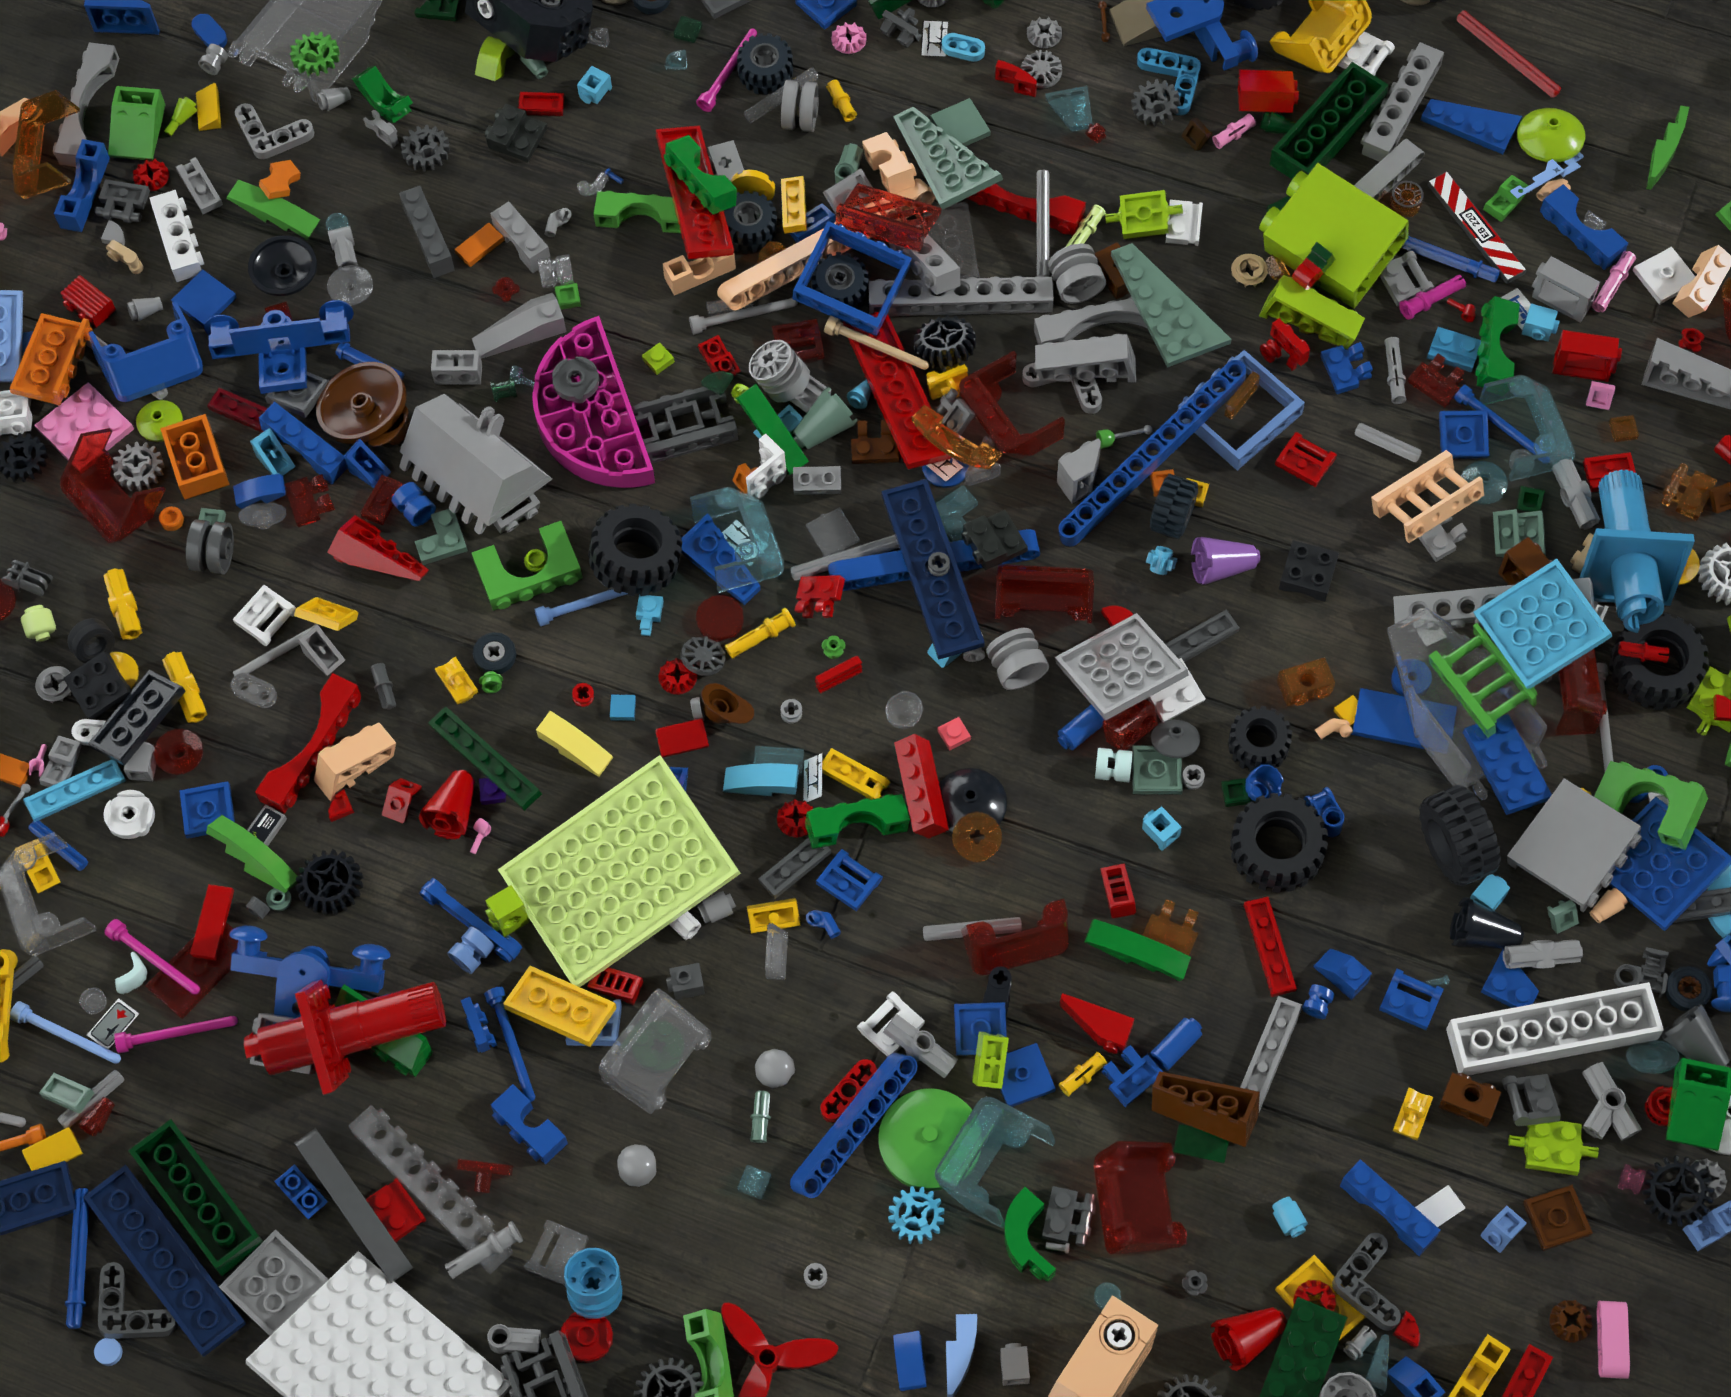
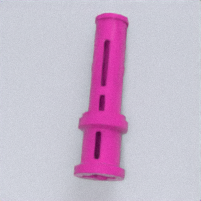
(1424, 300)

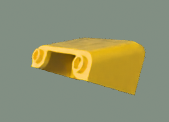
(1325, 33)

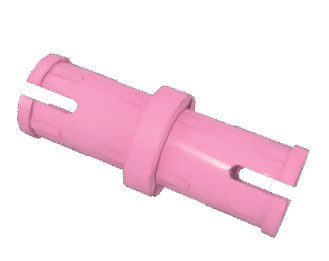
(1225, 137)

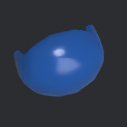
(1263, 781)

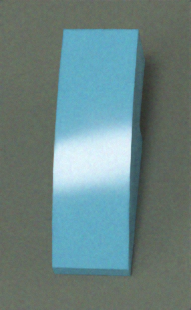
(761, 779)

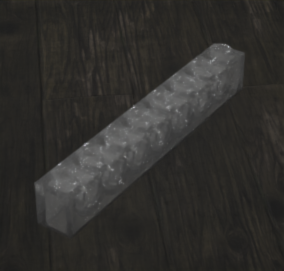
(374, 1120)

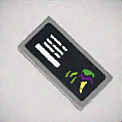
(267, 824)

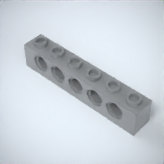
(1423, 58)

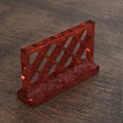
(885, 226)

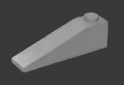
(526, 324)

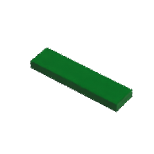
(769, 423)

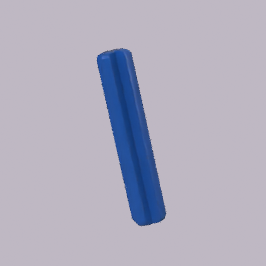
(68, 853)

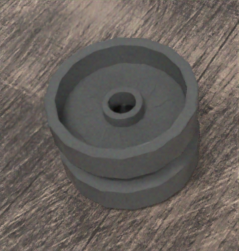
(209, 546)

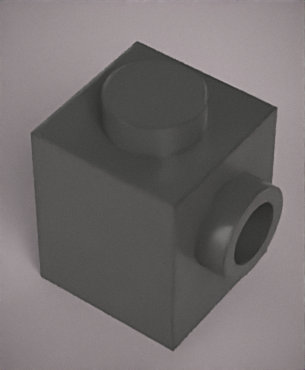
(685, 981)

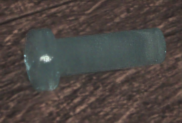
(1445, 979)

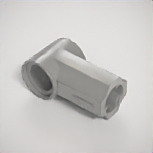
(342, 244)
(517, 1340)

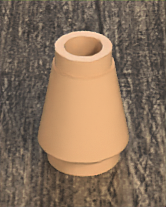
(1608, 905)

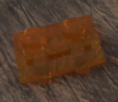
(1695, 495)

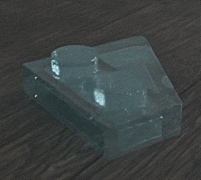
(1072, 107)

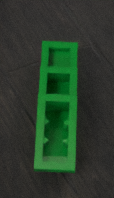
(1137, 949)

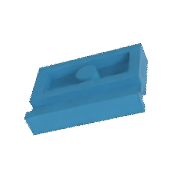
(1456, 348)

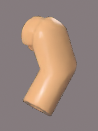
(1334, 725)

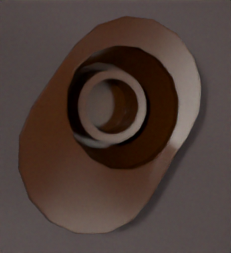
(396, 433)
(725, 706)

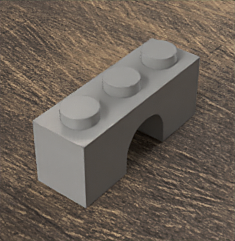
(516, 229)

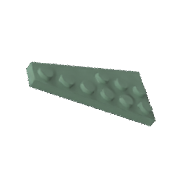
(1171, 317)

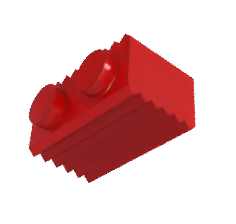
(87, 301)

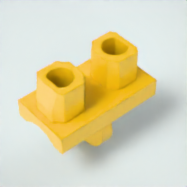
(941, 383)
(456, 681)
(1412, 1114)

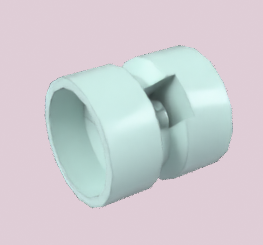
(1122, 765)

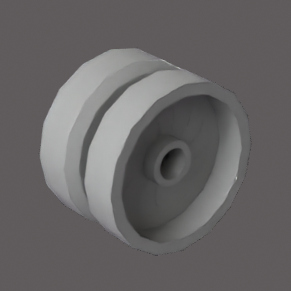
(802, 106)

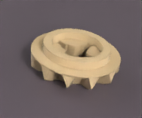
(1253, 262)

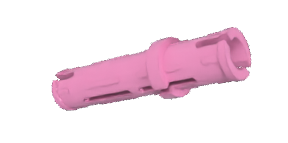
(1617, 274)

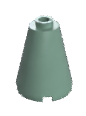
(823, 420)

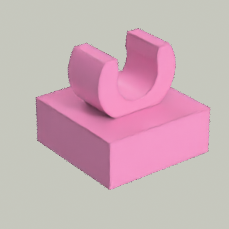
(1600, 395)

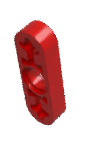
(831, 1100)

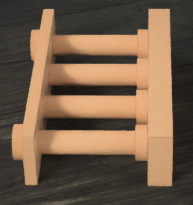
(1419, 480)

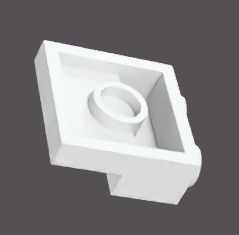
(14, 413)

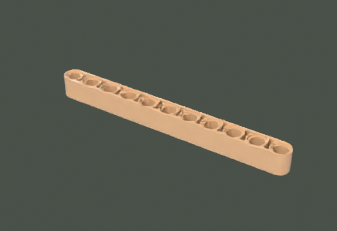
(791, 262)

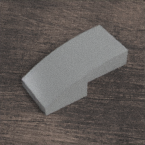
(62, 761)

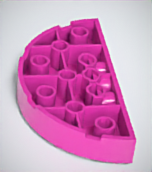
(597, 436)

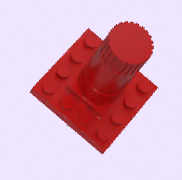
(330, 1032)

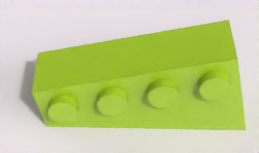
(1312, 313)

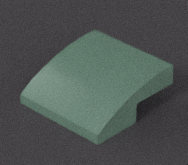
(1514, 527)

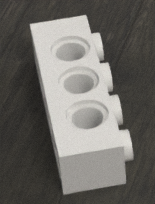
(167, 206)

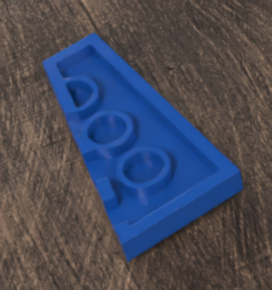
(1474, 124)
(708, 548)

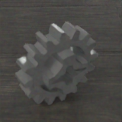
(1155, 102)
(425, 148)

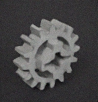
(138, 466)

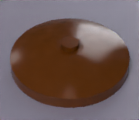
(361, 402)

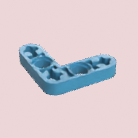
(1182, 74)

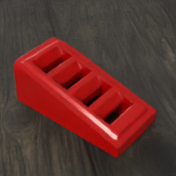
(1121, 905)
(628, 997)

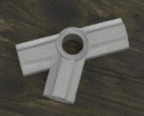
(1604, 1114)

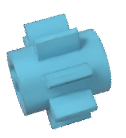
(1161, 560)

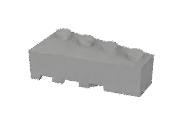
(1086, 359)
(1687, 375)

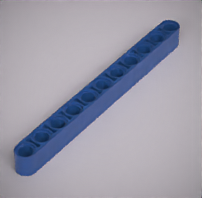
(1148, 462)

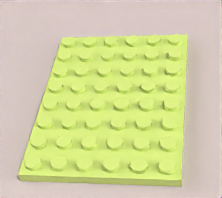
(619, 871)

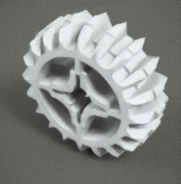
(1714, 567)

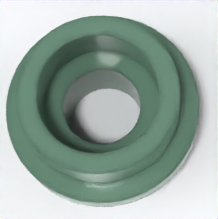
(278, 905)

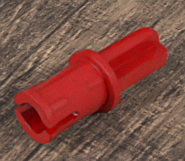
(1643, 651)

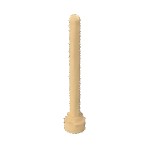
(835, 327)

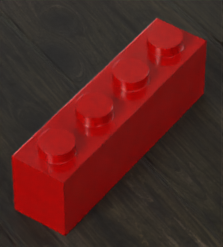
(921, 786)

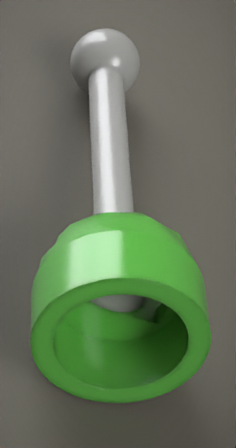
(1108, 437)

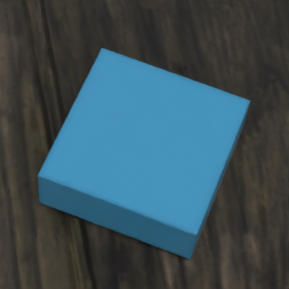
(623, 707)

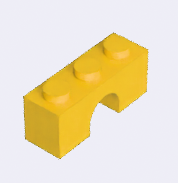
(1481, 1369)

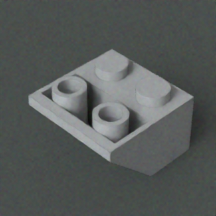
(1078, 470)

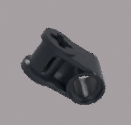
(997, 992)

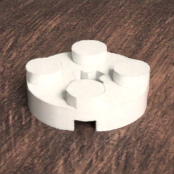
(120, 805)

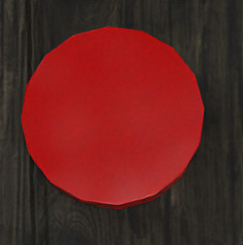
(588, 1337)

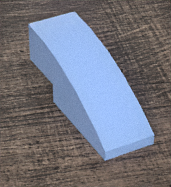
(960, 1352)

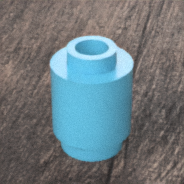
(1289, 1217)

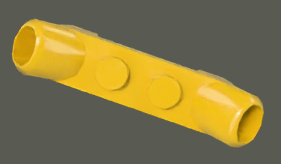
(8, 962)

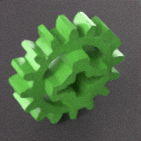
(314, 53)

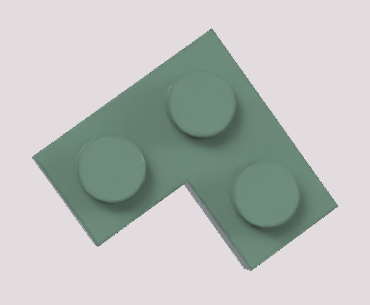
(445, 543)

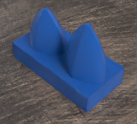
(1723, 952)

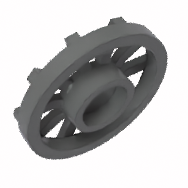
(703, 656)

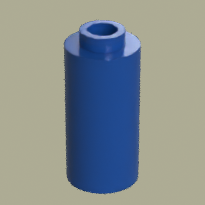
(1080, 728)
(1176, 1043)

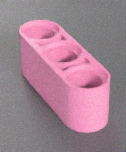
(1613, 1339)

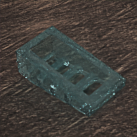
(1378, 1368)

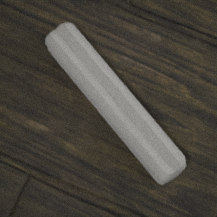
(1388, 442)
(101, 1090)

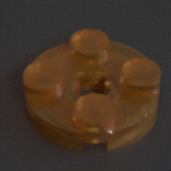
(967, 847)

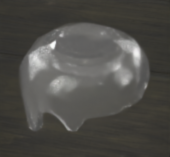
(904, 710)

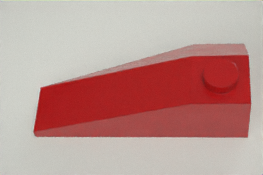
(362, 546)

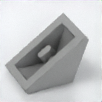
(320, 650)

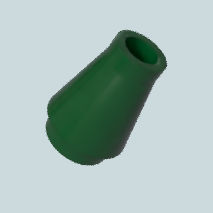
(1275, 123)

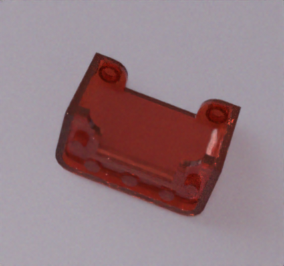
(1019, 948)
(1136, 1197)

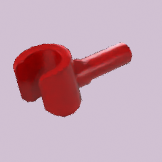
(1468, 311)

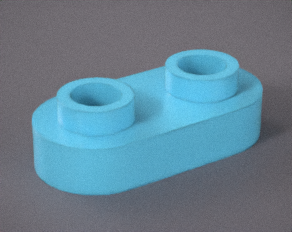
(964, 47)

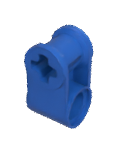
(1327, 808)

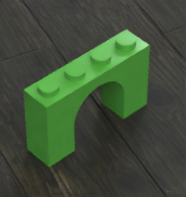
(507, 589)
(1685, 799)

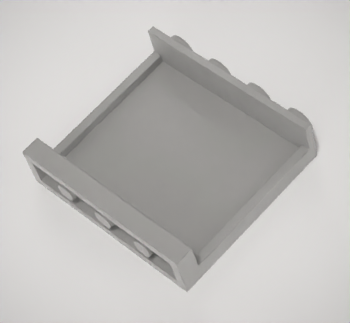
(1575, 844)

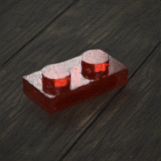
(379, 502)

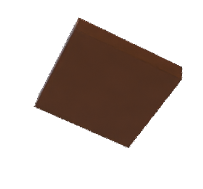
(1557, 1217)

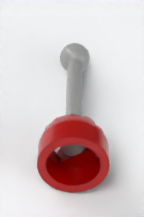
(4, 823)

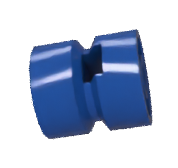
(412, 504)

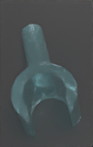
(517, 372)

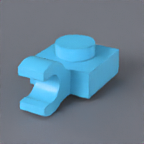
(648, 610)

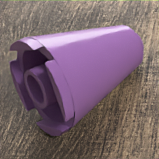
(1221, 559)

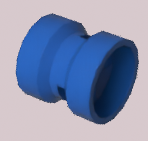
(1318, 1001)

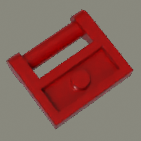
(1302, 464)

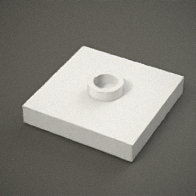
(1664, 275)

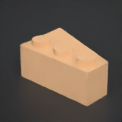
(352, 757)

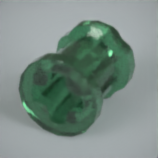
(502, 385)

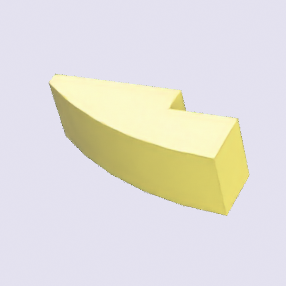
(573, 744)

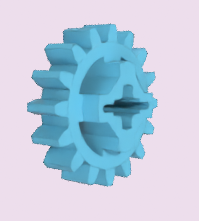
(907, 1221)

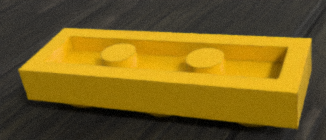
(793, 204)

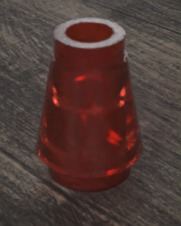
(95, 1119)

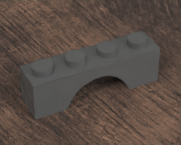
(427, 231)

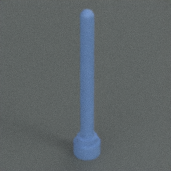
(546, 614)

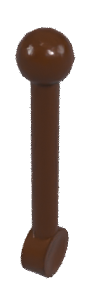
(1105, 36)

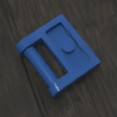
(843, 885)
(1407, 1006)

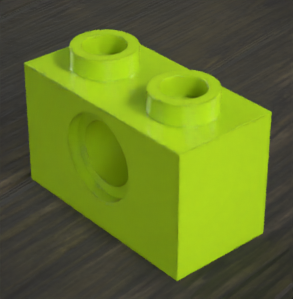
(506, 911)

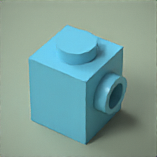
(1540, 323)

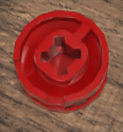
(1659, 1105)

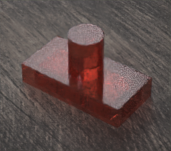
(484, 1172)

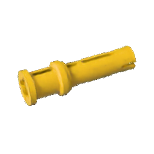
(769, 628)

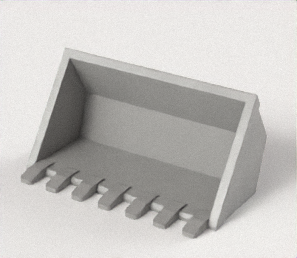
(468, 460)

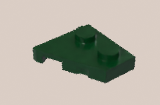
(439, 10)

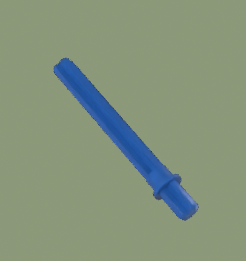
(1452, 259)
(77, 1261)

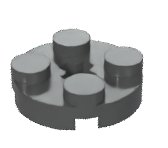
(575, 367)

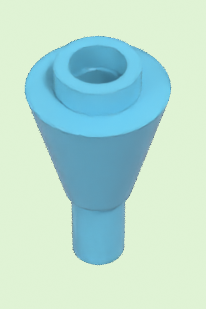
(860, 395)

